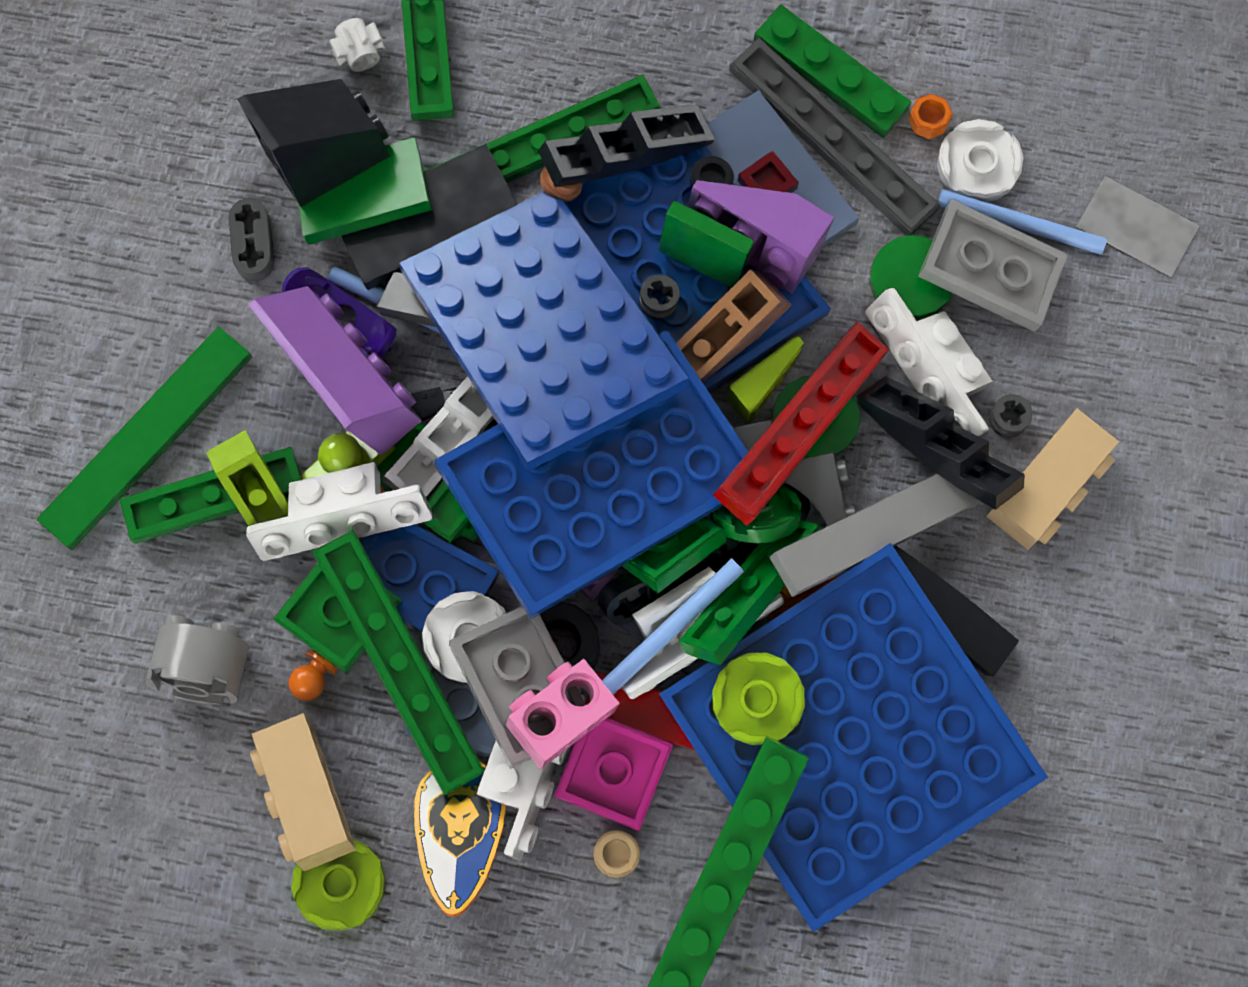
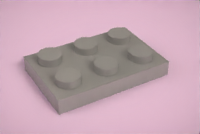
(993, 265)
(501, 665)

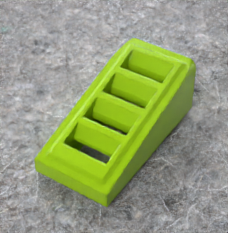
(756, 386)

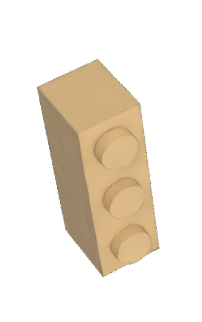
(1056, 480)
(301, 793)

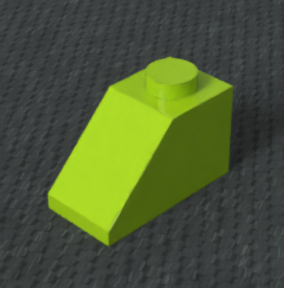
(248, 480)

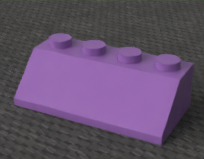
(338, 366)

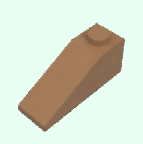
(733, 324)

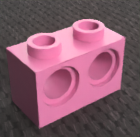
(568, 721)

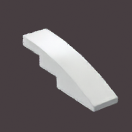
(456, 423)

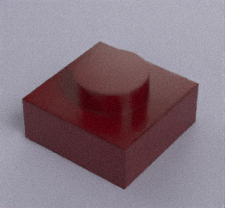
(768, 174)

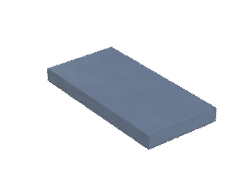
(753, 131)

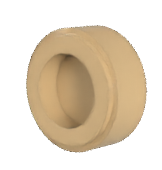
(616, 854)

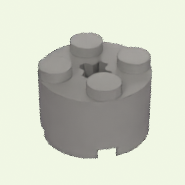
(198, 661)

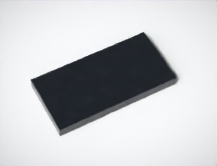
(460, 197)

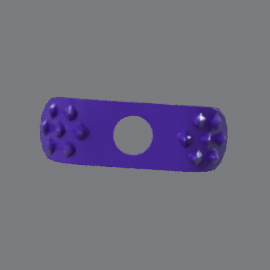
(373, 327)

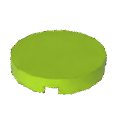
(758, 698)
(342, 890)

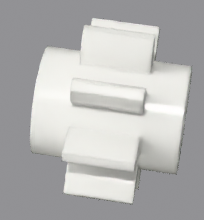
(357, 44)

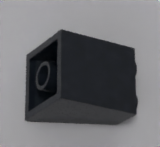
(316, 135)

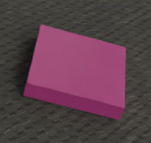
(614, 772)

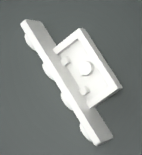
(932, 357)
(334, 505)
(672, 656)
(520, 788)

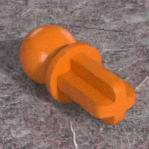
(308, 680)

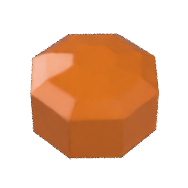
(930, 116)

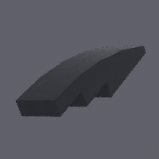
(626, 146)
(932, 437)
(976, 632)

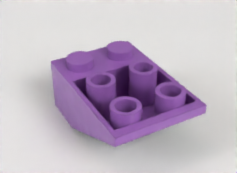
(782, 224)

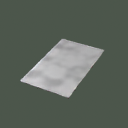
(1138, 226)

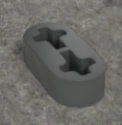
(260, 238)

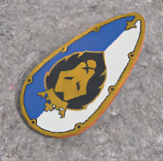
(456, 841)

